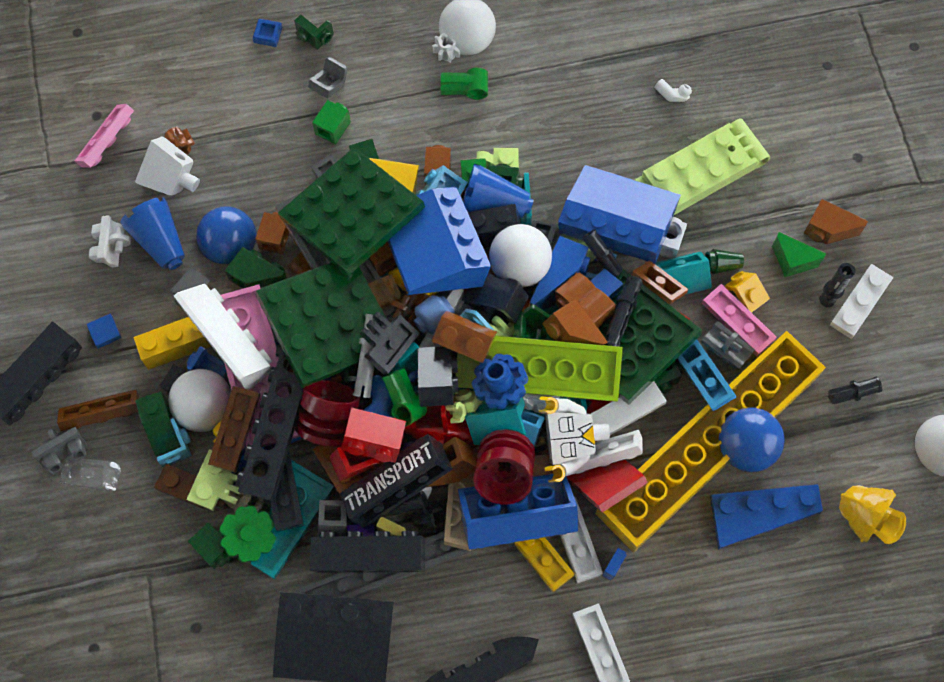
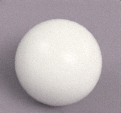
(469, 24)
(520, 254)
(199, 399)
(930, 444)

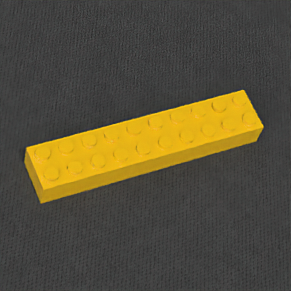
(694, 452)

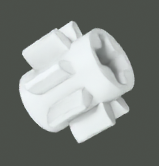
(445, 52)

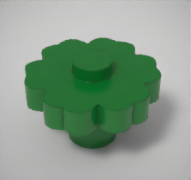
(247, 534)

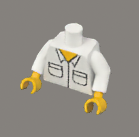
(570, 436)

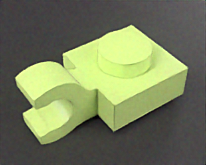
(500, 156)
(464, 403)

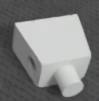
(166, 168)

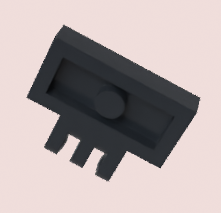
(387, 340)

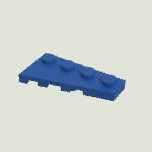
(751, 513)

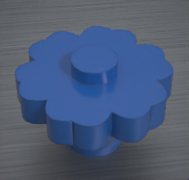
(500, 381)

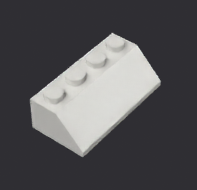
(224, 334)

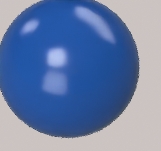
(224, 233)
(752, 439)

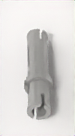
(365, 367)

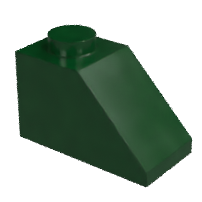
(156, 422)

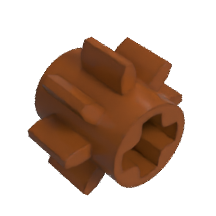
(180, 139)

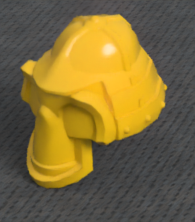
(870, 513)

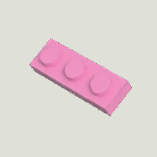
(105, 136)
(739, 319)

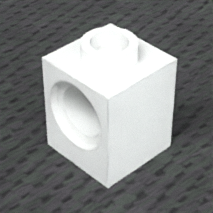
(671, 246)

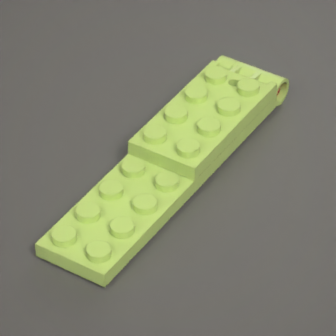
(705, 166)

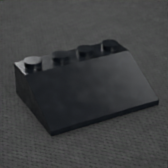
(332, 638)

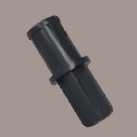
(602, 253)
(855, 390)

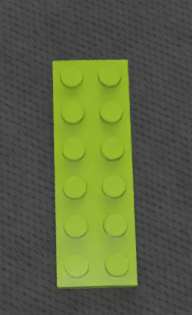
(556, 367)

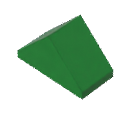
(795, 256)

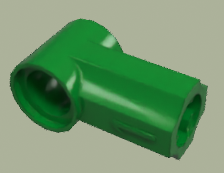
(472, 83)
(402, 394)

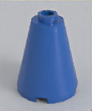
(491, 191)
(155, 232)

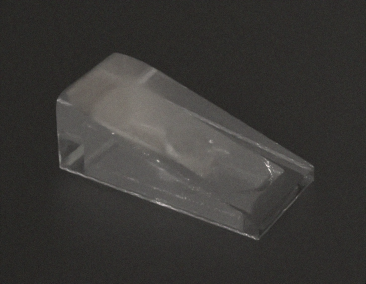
(91, 474)

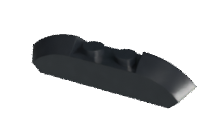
(510, 656)

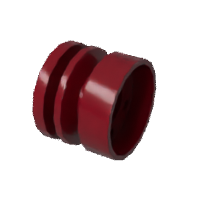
(325, 412)
(504, 467)

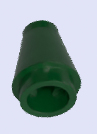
(724, 261)

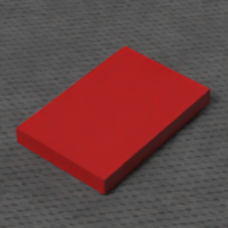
(608, 484)

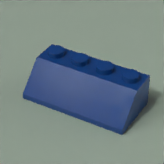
(542, 513)

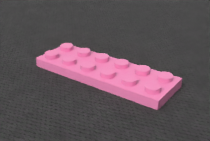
(252, 317)

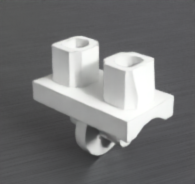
(111, 242)

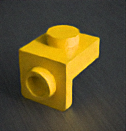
(748, 290)

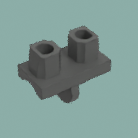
(727, 346)
(58, 447)

